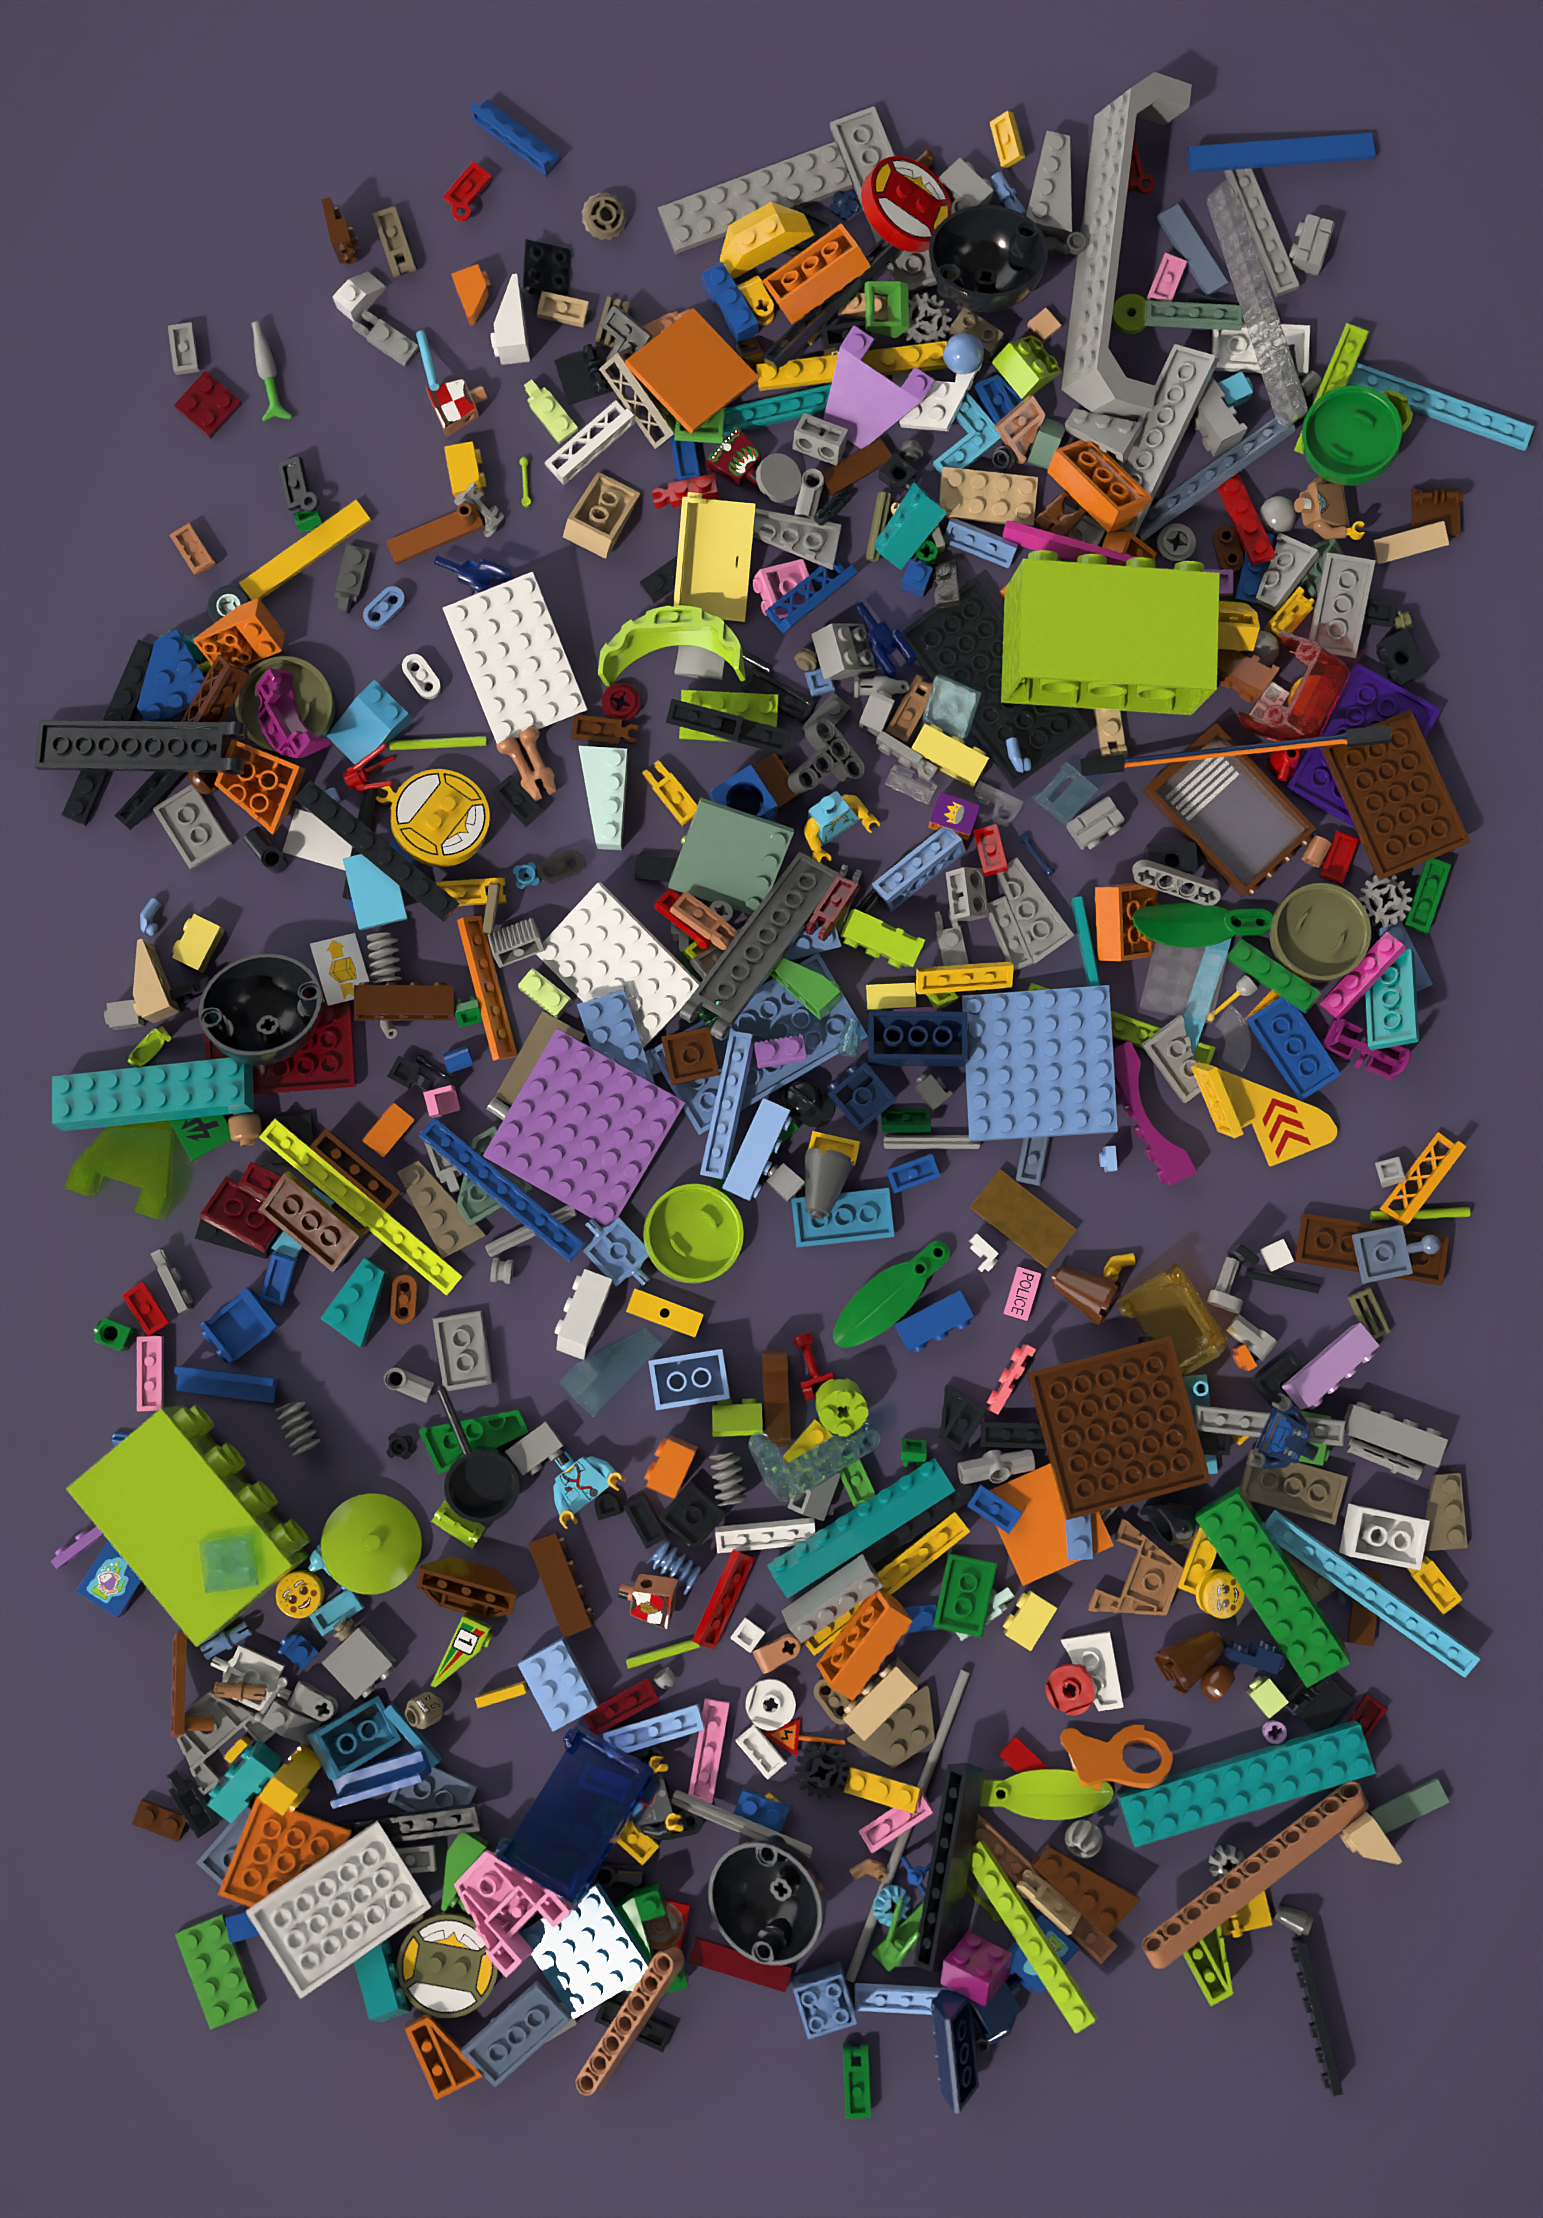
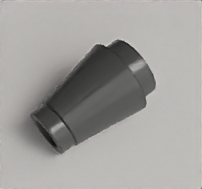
(1294, 1919)

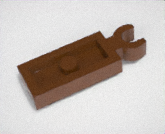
(601, 730)

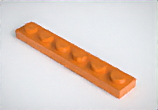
(487, 988)

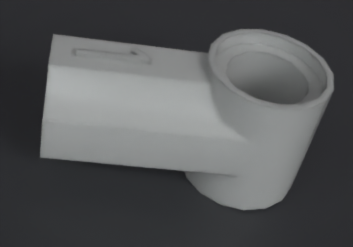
(809, 496)
(1257, 1341)
(411, 1385)

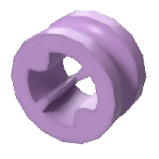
(1280, 1735)

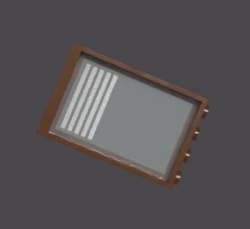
(1230, 813)

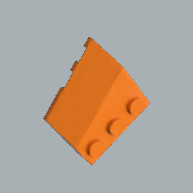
(264, 788)
(1116, 932)

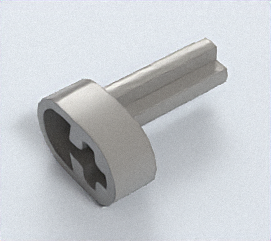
(1220, 1296)

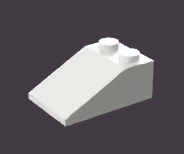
(510, 333)
(1384, 1537)

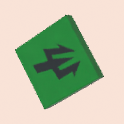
(201, 1134)

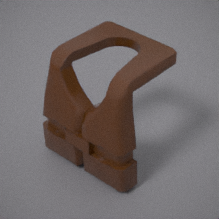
(1055, 520)

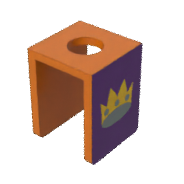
(954, 815)

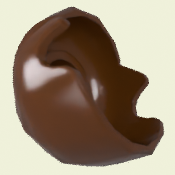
(203, 782)
(1217, 1682)

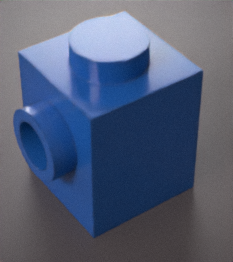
(916, 578)

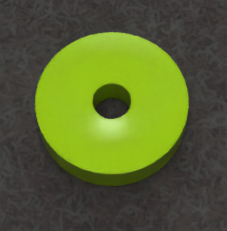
(1120, 318)

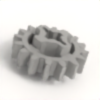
(927, 309)
(1394, 903)

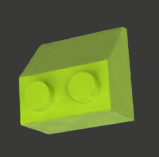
(737, 1419)

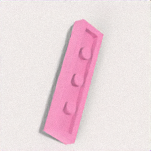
(708, 1750)

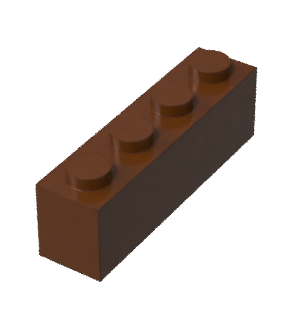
(403, 1002)
(356, 1170)
(561, 1584)

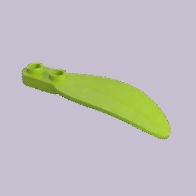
(1046, 1795)

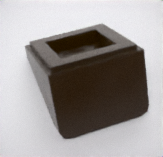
(750, 352)

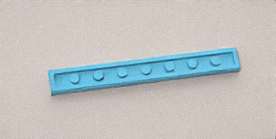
(1447, 408)

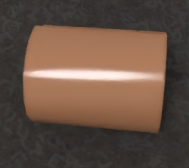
(1316, 851)

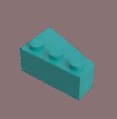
(244, 1780)

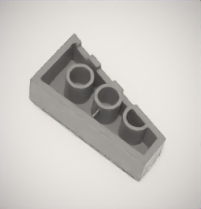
(1052, 188)

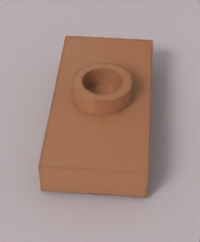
(192, 549)

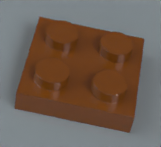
(690, 1056)

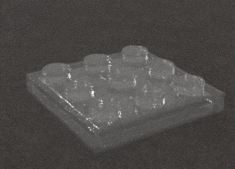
(1184, 981)

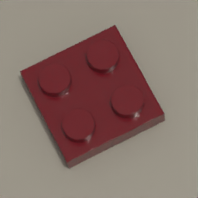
(208, 404)

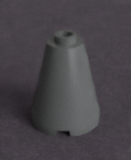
(824, 1180)

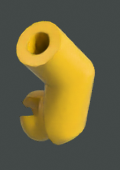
(1116, 1263)

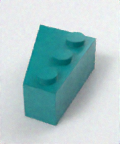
(909, 526)
(356, 1303)
(381, 1984)

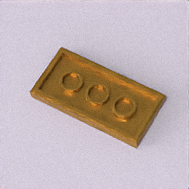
(1023, 1218)

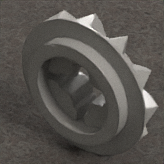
(1186, 538)

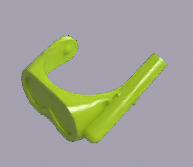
(149, 1047)

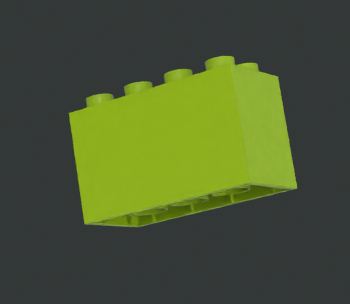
(1110, 634)
(168, 1493)

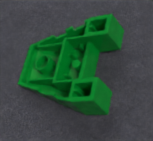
(641, 1906)

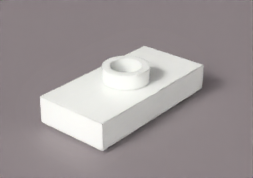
(761, 1751)

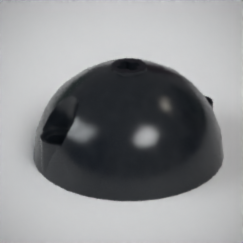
(977, 259)
(261, 1008)
(766, 1889)

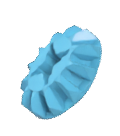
(883, 1902)

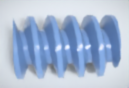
(675, 1566)

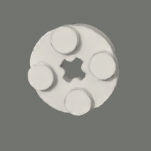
(777, 1716)

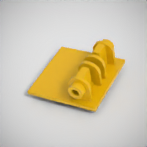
(1250, 1917)

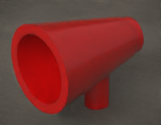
(1282, 765)

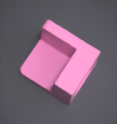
(442, 1101)

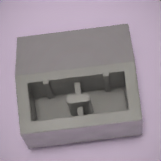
(843, 651)

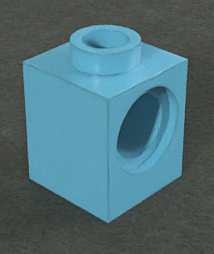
(1236, 389)

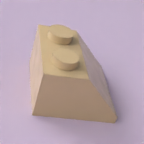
(1369, 1840)

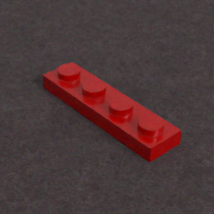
(1245, 521)
(723, 1599)

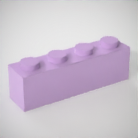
(1330, 1366)

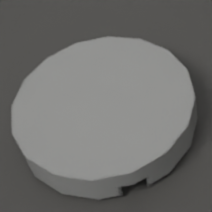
(778, 477)

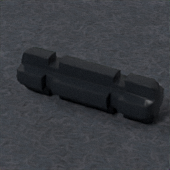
(832, 507)

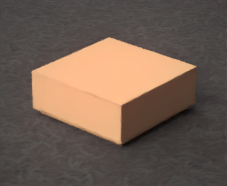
(1044, 325)

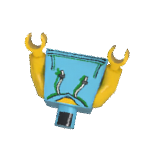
(831, 818)

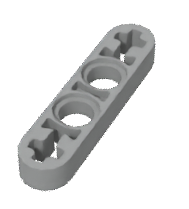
(1178, 879)

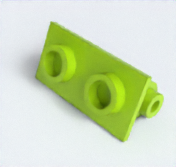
(460, 1528)

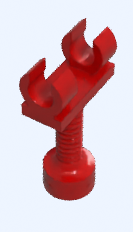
(804, 1342)

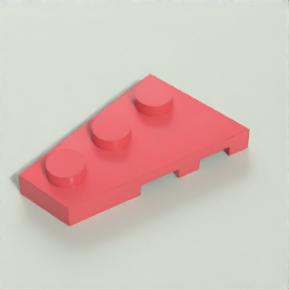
(998, 1398)

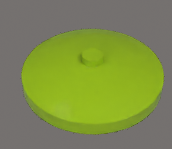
(371, 1544)

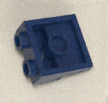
(860, 1095)
(1258, 1655)

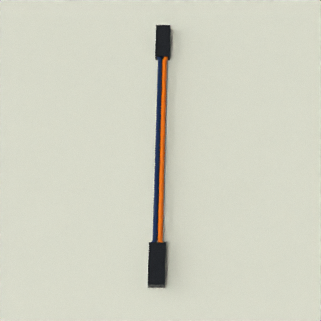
(1353, 737)

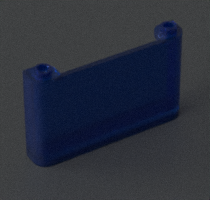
(577, 1816)

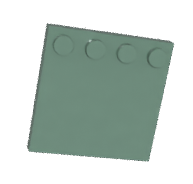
(730, 856)

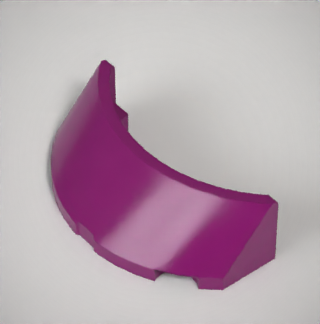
(281, 719)

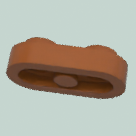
(404, 1299)

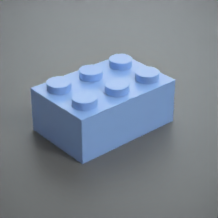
(689, 1379)
(558, 1684)

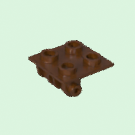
(1437, 505)

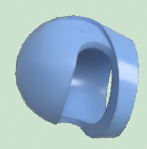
(963, 353)

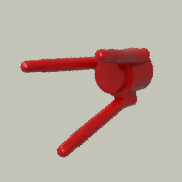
(356, 778)

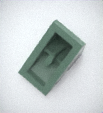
(1046, 443)

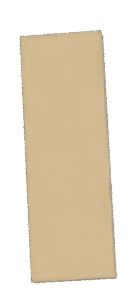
(1410, 542)

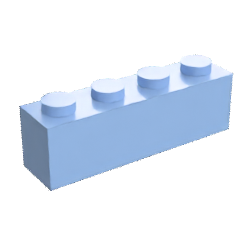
(756, 1150)

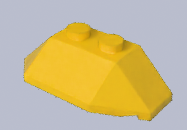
(762, 237)

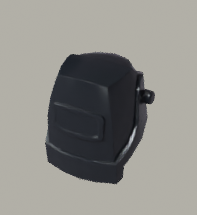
(1172, 1522)

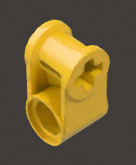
(758, 299)

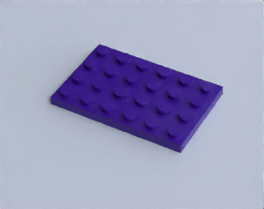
(1362, 703)

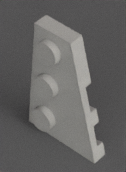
(1174, 1057)

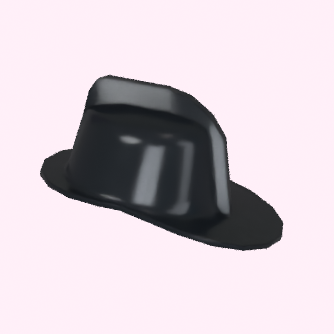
(807, 1102)

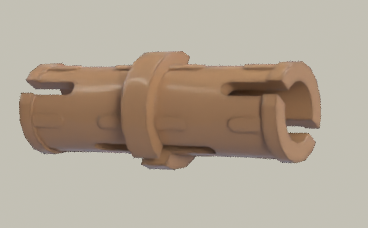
(240, 1690)

